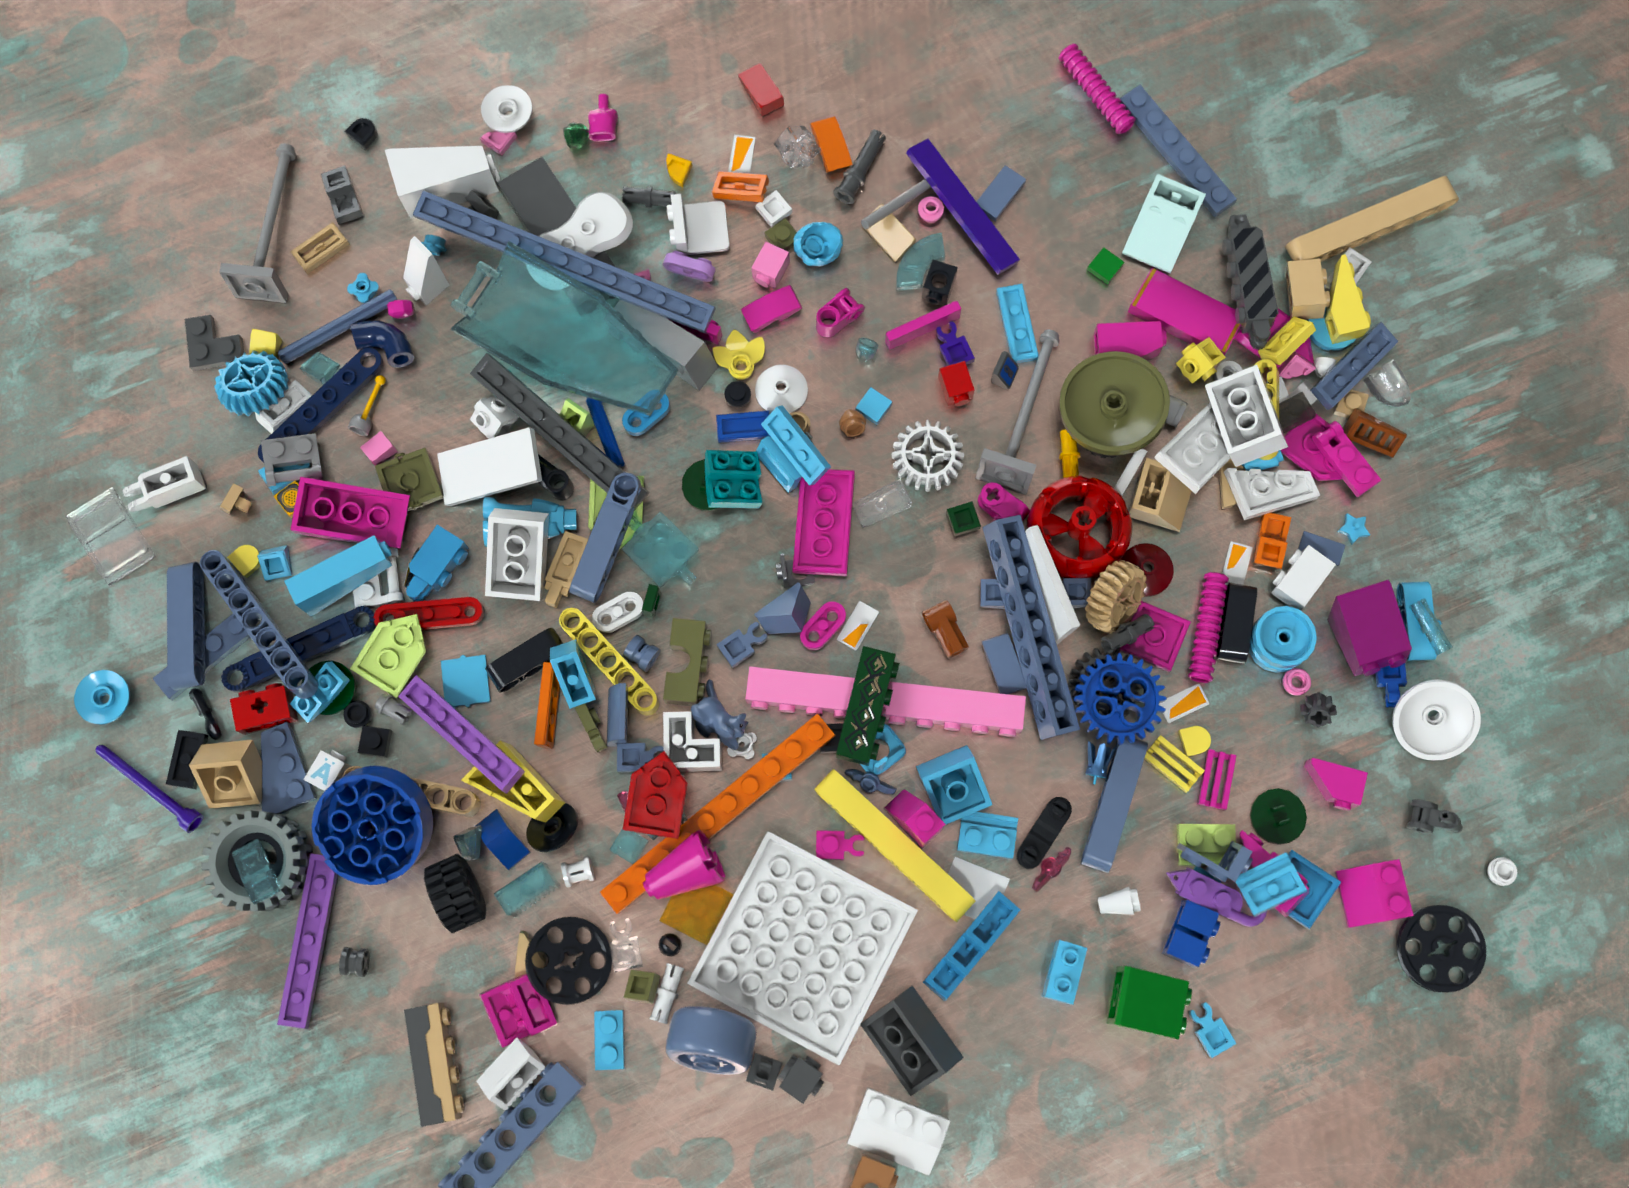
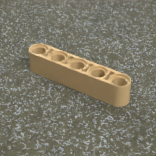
(452, 797)

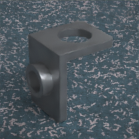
(784, 572)

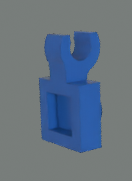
(1391, 679)

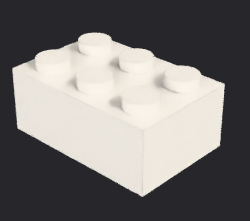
(1246, 416)
(516, 554)

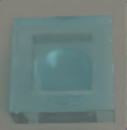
(629, 845)

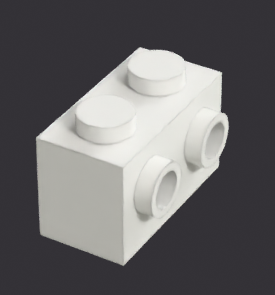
(1303, 578)

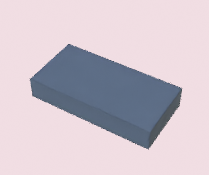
(1000, 192)

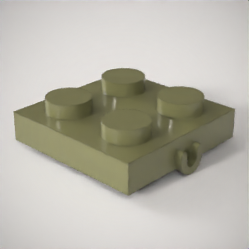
(411, 476)

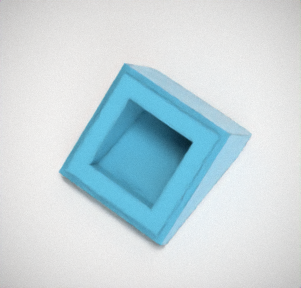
(275, 562)

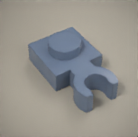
(738, 646)
(634, 755)

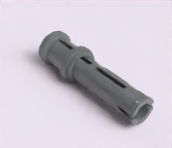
(855, 176)

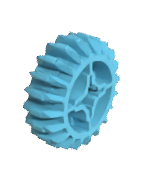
(251, 383)

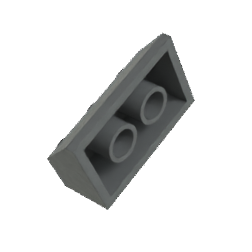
(912, 1041)

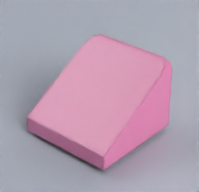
(378, 449)

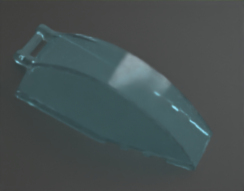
(561, 333)

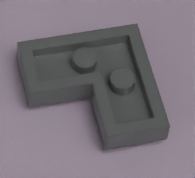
(205, 349)

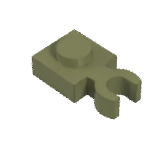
(590, 720)

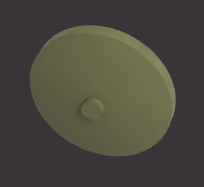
(1114, 403)

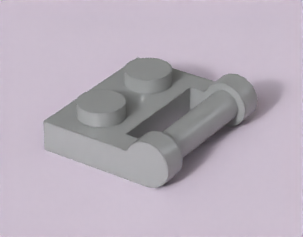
(289, 452)

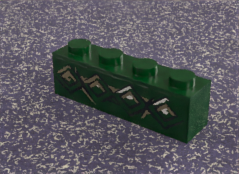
(866, 706)

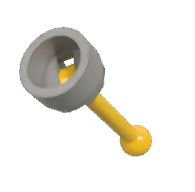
(361, 423)

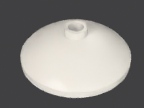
(1445, 733)

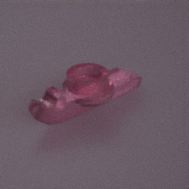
(1051, 868)

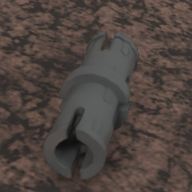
(647, 196)
(1127, 633)

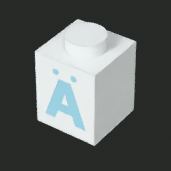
(326, 769)

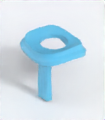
(896, 752)

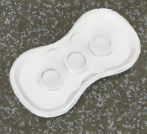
(595, 226)

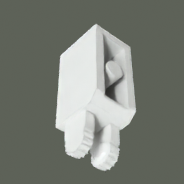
(165, 484)

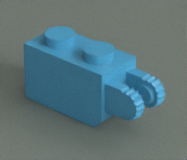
(435, 563)

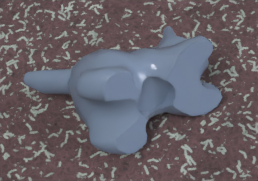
(713, 718)

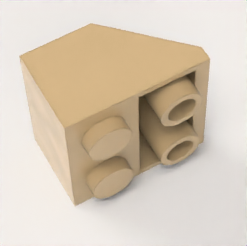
(1159, 497)

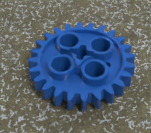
(1114, 723)

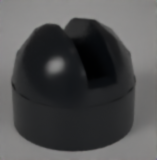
(674, 939)

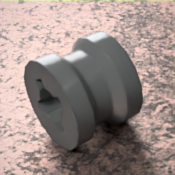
(354, 961)

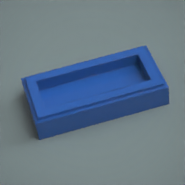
(741, 426)

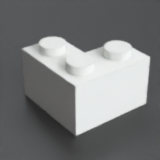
(684, 750)

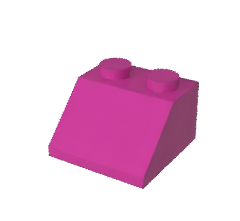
(1374, 893)

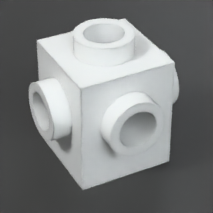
(493, 417)

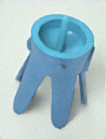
(1098, 764)

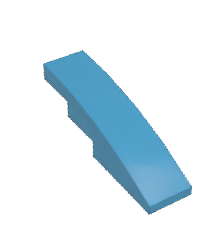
(971, 946)

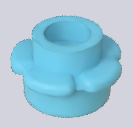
(434, 244)

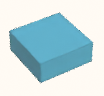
(874, 406)

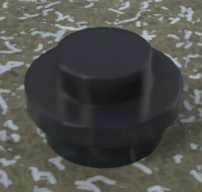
(737, 394)
(357, 714)

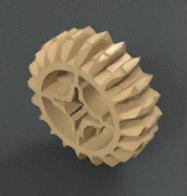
(1115, 596)

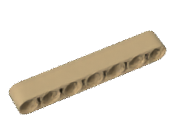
(1374, 221)

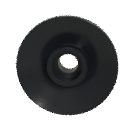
(553, 833)

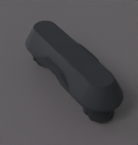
(1044, 832)

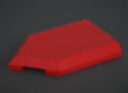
(656, 799)

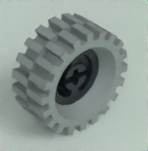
(287, 864)

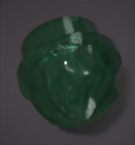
(576, 135)

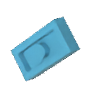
(609, 1040)

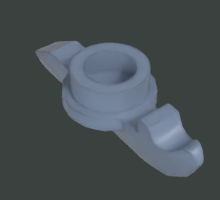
(870, 782)

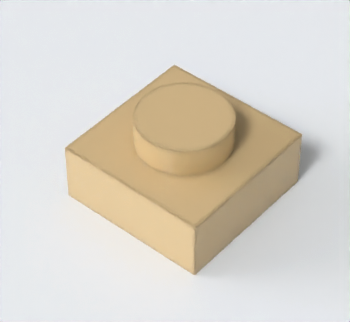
(1349, 402)

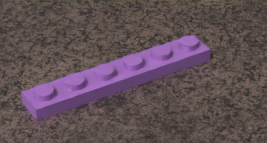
(461, 734)
(308, 944)

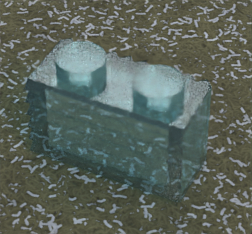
(527, 889)

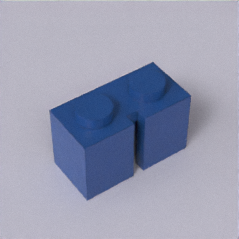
(1191, 933)

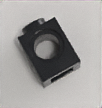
(939, 272)

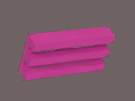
(1227, 781)

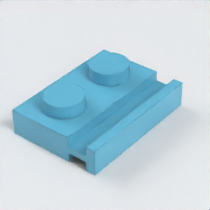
(988, 835)
(1270, 884)

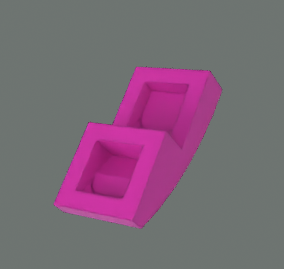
(771, 307)

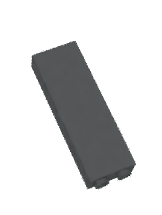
(541, 202)

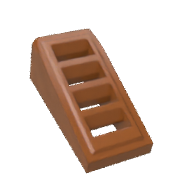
(1358, 417)

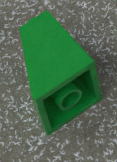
(1149, 1002)

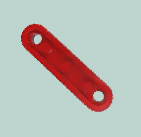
(435, 613)

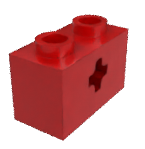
(247, 709)

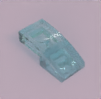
(255, 871)

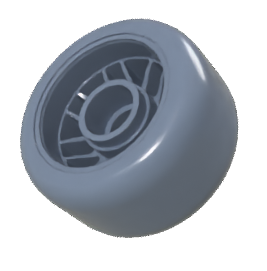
(711, 1040)

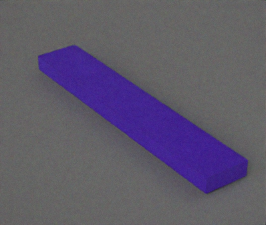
(962, 206)

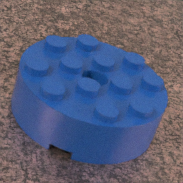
(395, 809)

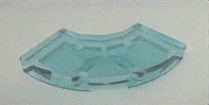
(918, 261)

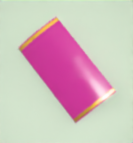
(1184, 311)

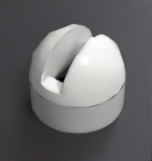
(1323, 366)

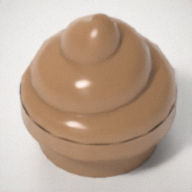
(852, 423)

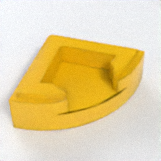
(678, 169)

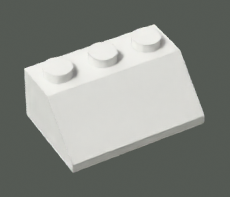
(898, 1131)

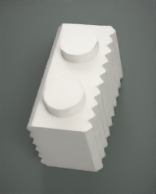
(510, 1074)

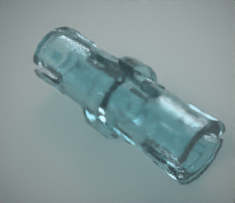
(1430, 626)

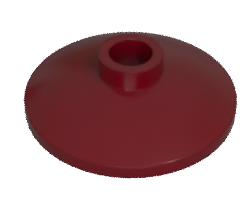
(1162, 566)

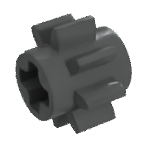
(1318, 709)

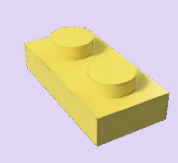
(1287, 340)

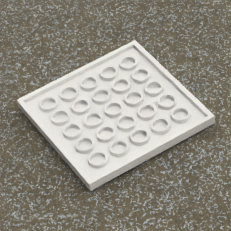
(803, 947)

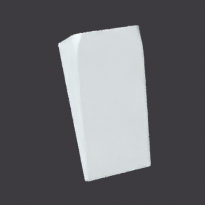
(294, 397)

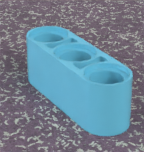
(1408, 594)

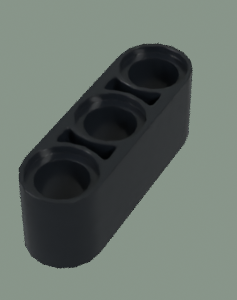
(1237, 623)
(523, 660)

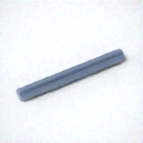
(336, 327)

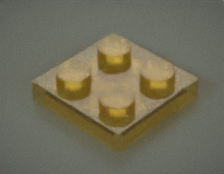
(697, 912)

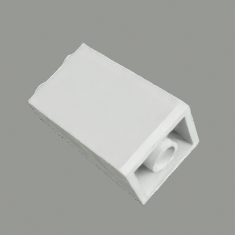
(442, 172)

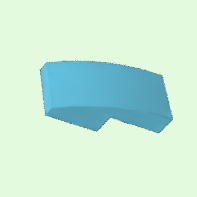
(330, 684)

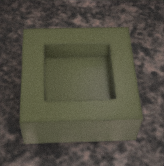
(781, 235)
(641, 986)

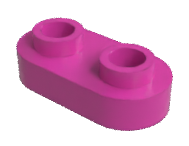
(822, 626)

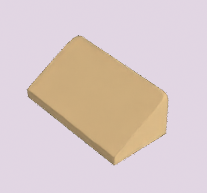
(891, 236)

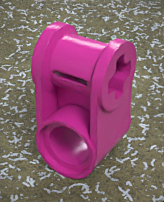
(842, 310)
(1003, 505)

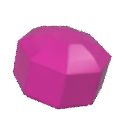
(400, 309)

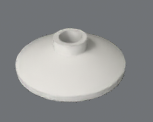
(502, 100)
(791, 397)

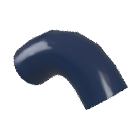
(385, 336)

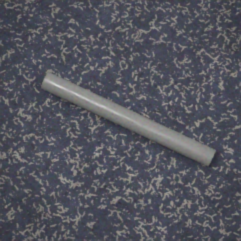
(895, 204)

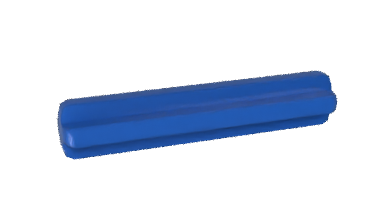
(605, 431)

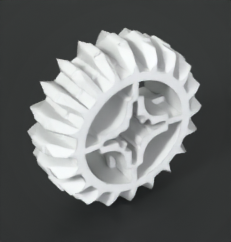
(937, 455)

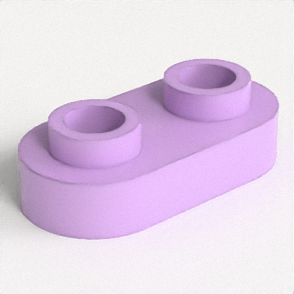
(694, 268)

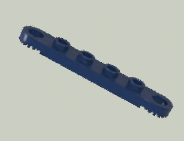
(329, 397)
(307, 644)

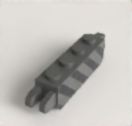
(1250, 279)

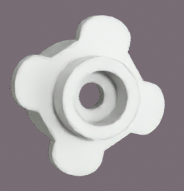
(746, 751)

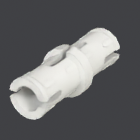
(666, 993)

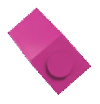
(1337, 783)

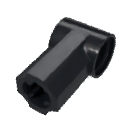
(551, 476)

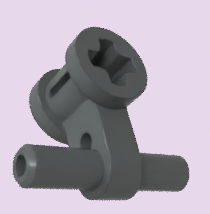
(1427, 817)

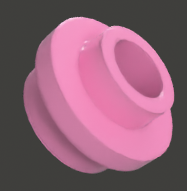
(930, 216)
(1302, 675)

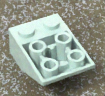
(1163, 223)

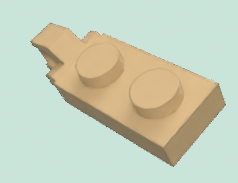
(564, 567)

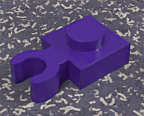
(954, 348)

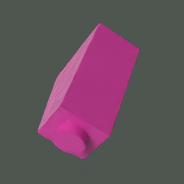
(1137, 338)
(915, 818)

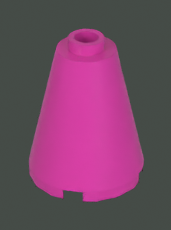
(685, 869)

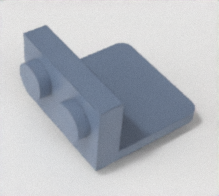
(1234, 861)

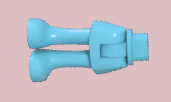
(559, 517)

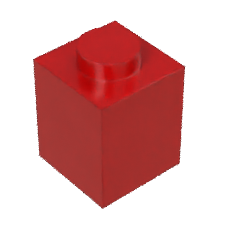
(956, 384)

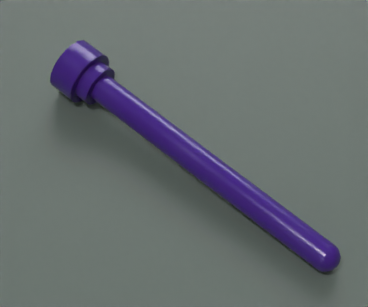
(188, 818)

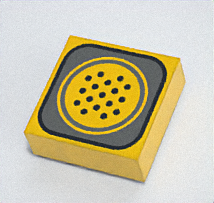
(287, 498)

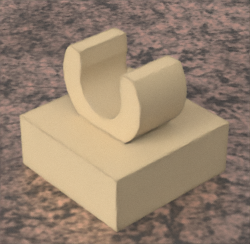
(234, 500)

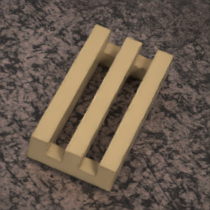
(323, 250)

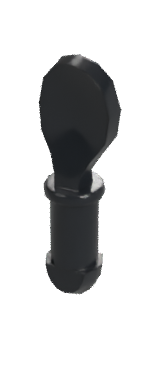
(210, 724)

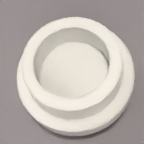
(1502, 871)

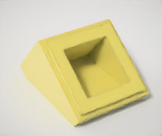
(265, 341)

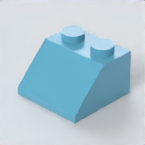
(954, 785)

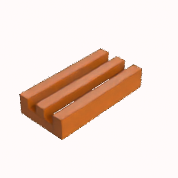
(739, 190)

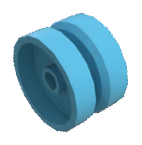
(1282, 639)

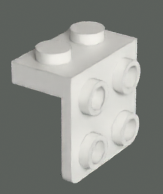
(698, 226)

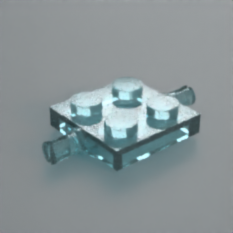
(660, 550)

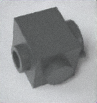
(801, 1077)

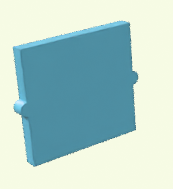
(466, 681)

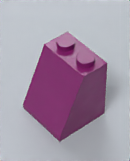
(1370, 629)

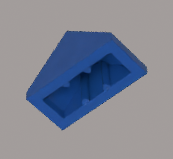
(502, 840)

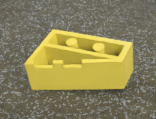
(528, 795)

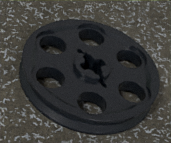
(1453, 953)
(566, 974)

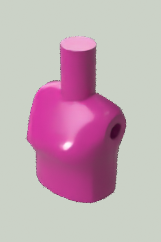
(602, 121)

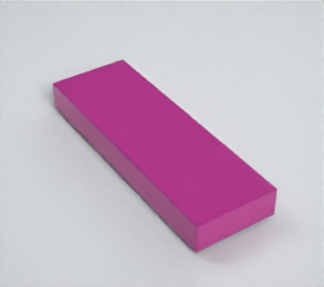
(922, 325)

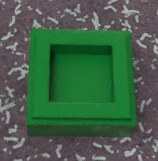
(1105, 265)

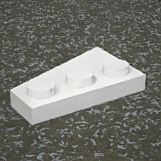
(1267, 492)

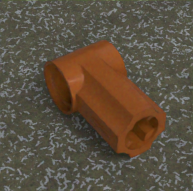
(942, 622)

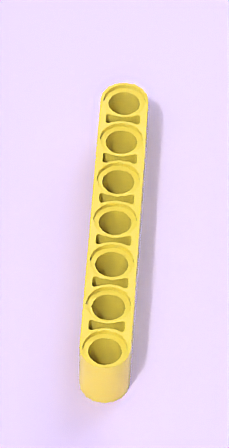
(894, 845)

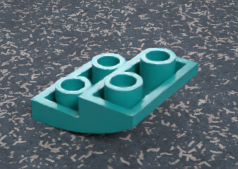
(732, 479)

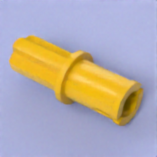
(1069, 455)

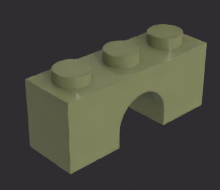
(686, 686)

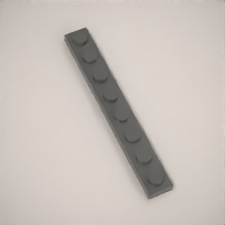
(549, 423)

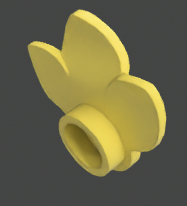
(738, 352)

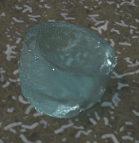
(866, 347)

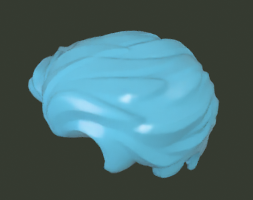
(818, 243)

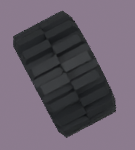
(454, 893)

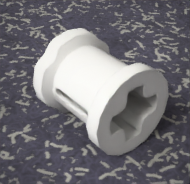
(570, 877)

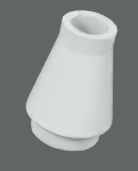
(1120, 902)

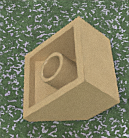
(228, 773)

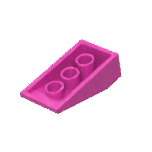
(349, 512)

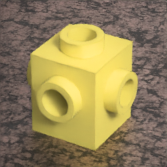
(1200, 360)

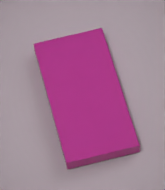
(824, 524)

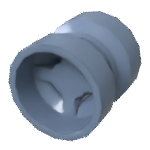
(641, 653)

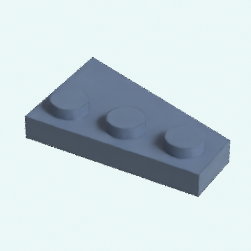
(283, 771)

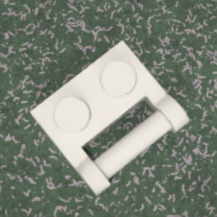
(371, 593)

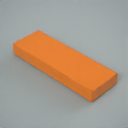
(547, 708)

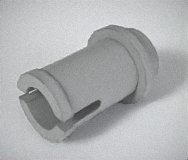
(393, 709)

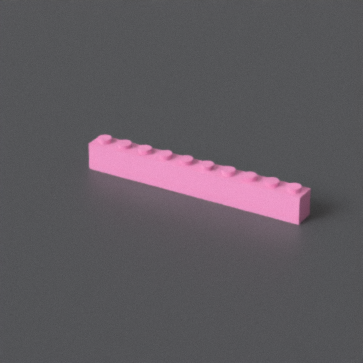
(908, 702)

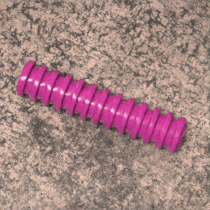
(1096, 88)
(1208, 627)

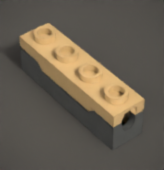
(433, 1064)

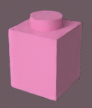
(770, 265)

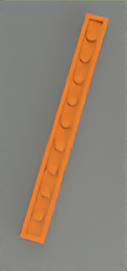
(724, 806)

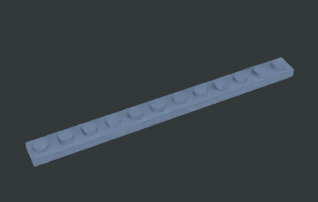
(575, 264)

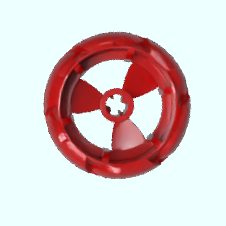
(1099, 498)

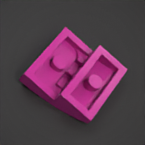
(516, 1010)

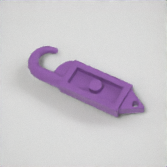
(1212, 895)

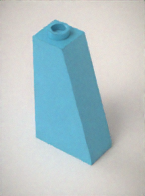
(338, 575)

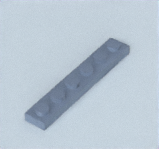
(1177, 150)

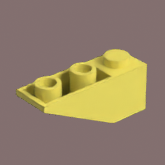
(1346, 314)

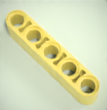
(604, 649)

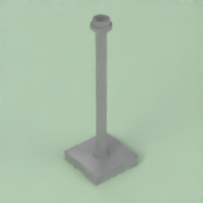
(256, 280)
(1007, 469)

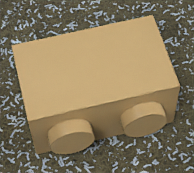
(1306, 289)

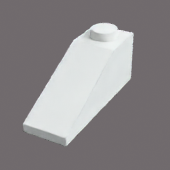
(423, 273)

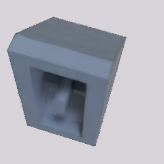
(785, 612)

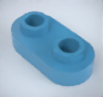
(646, 421)

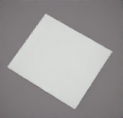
(978, 882)

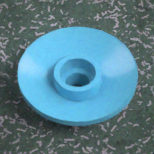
(90, 695)

